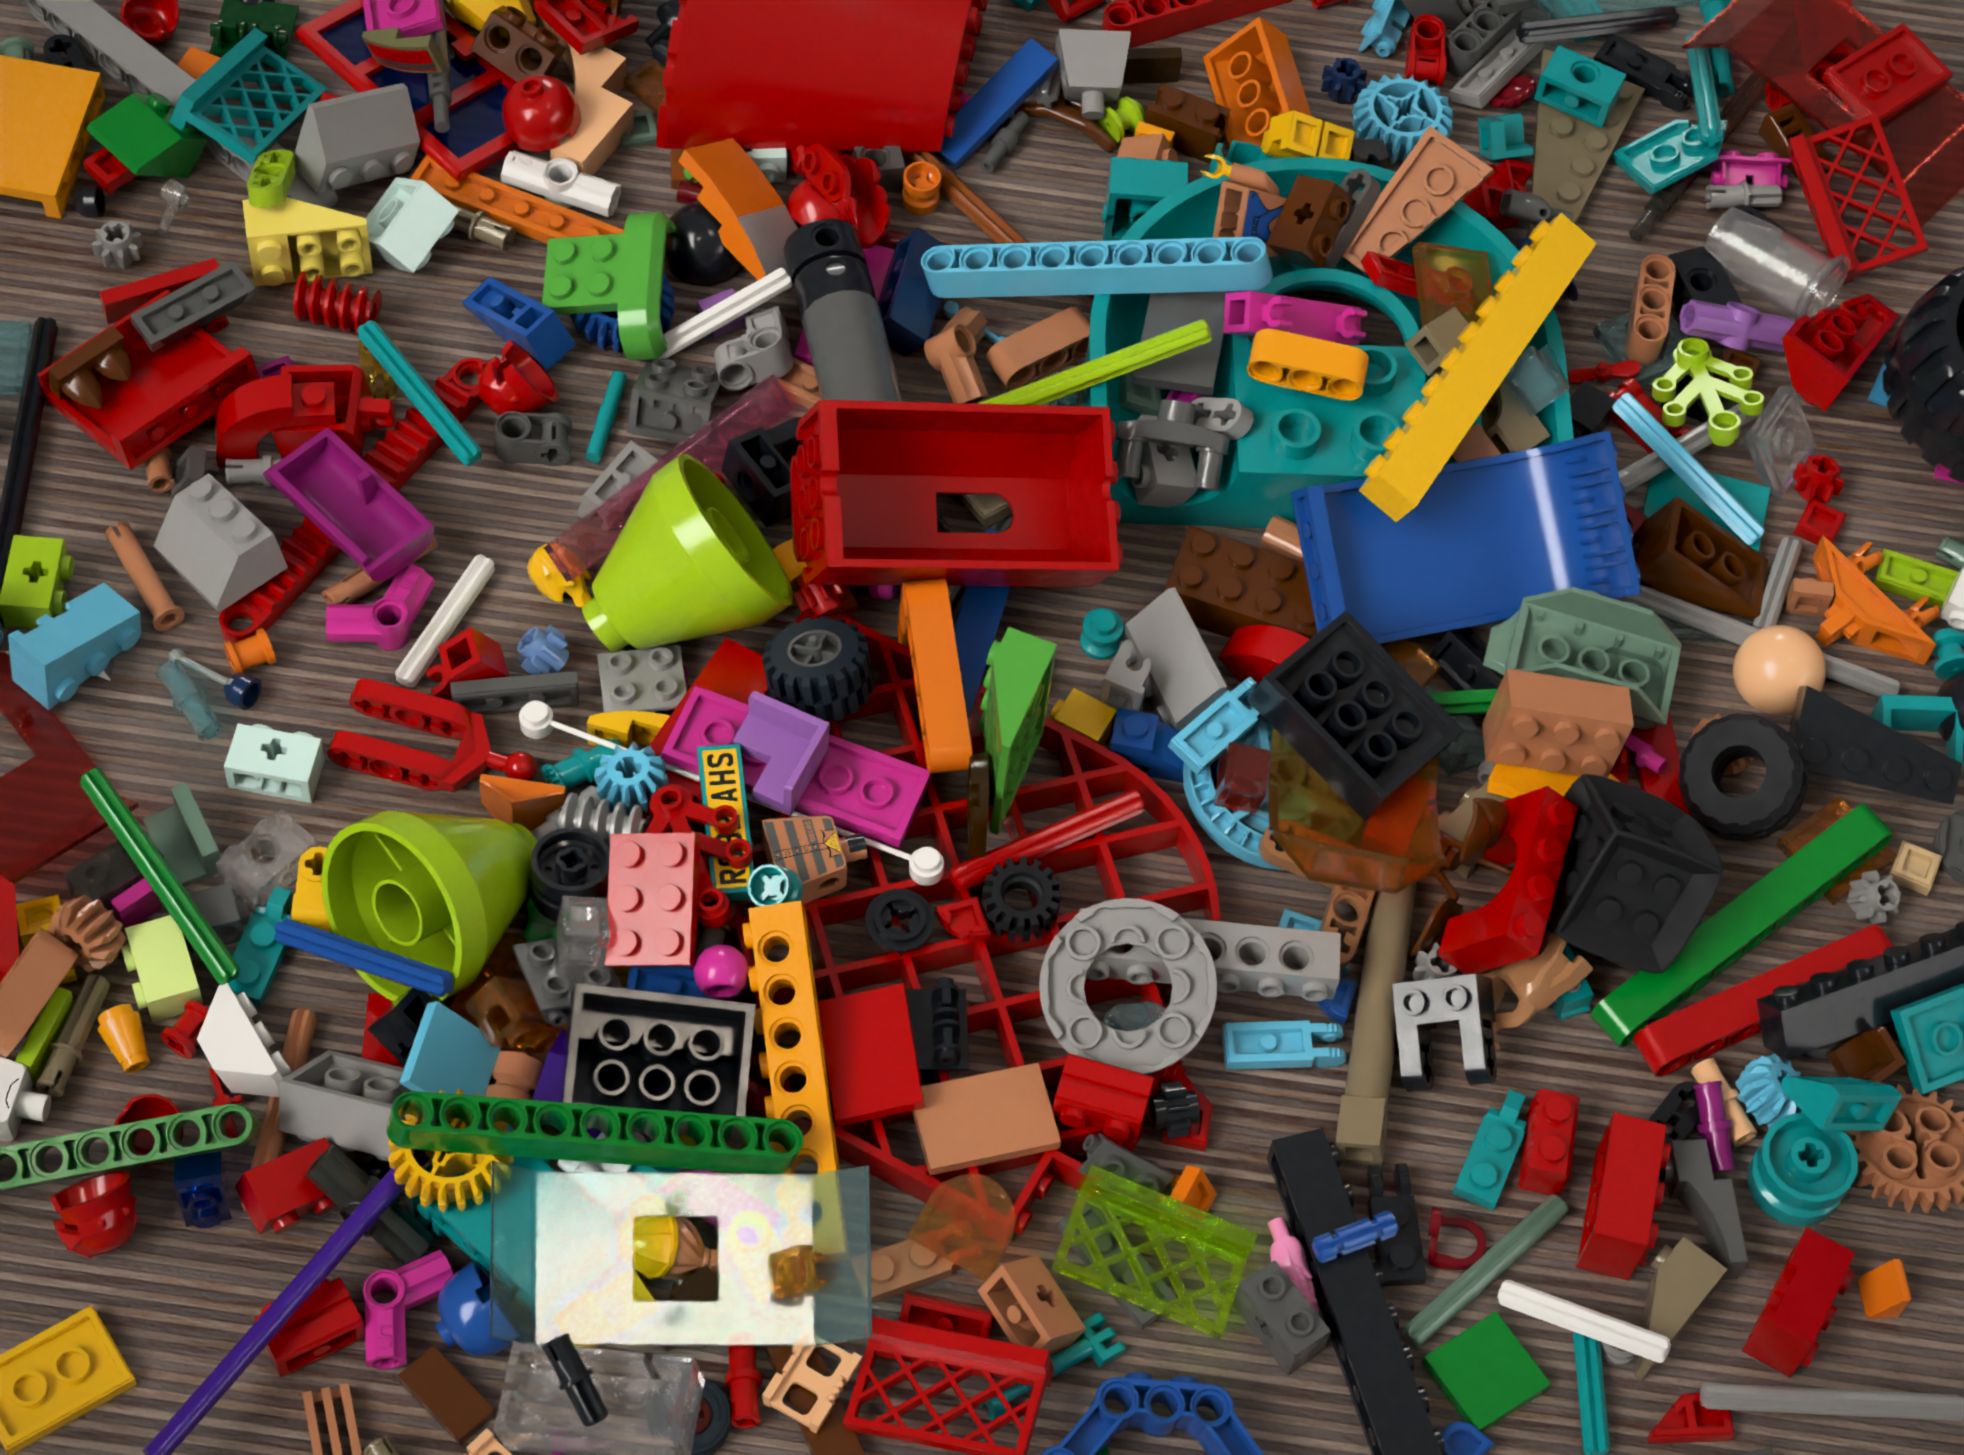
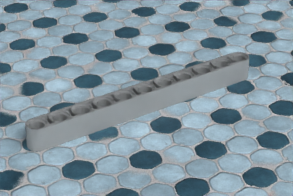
(145, 71)

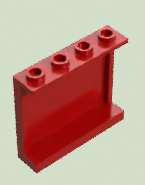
(165, 395)

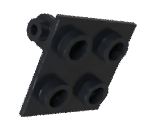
(940, 1026)

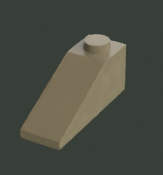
(1676, 1292)

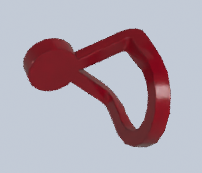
(1447, 1262)

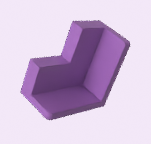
(788, 743)

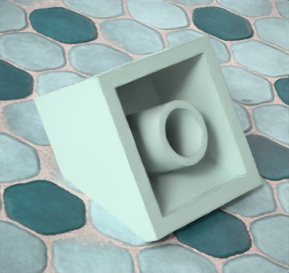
(409, 223)

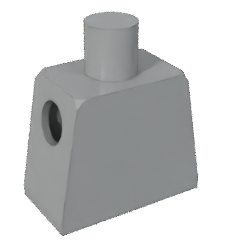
(1092, 67)

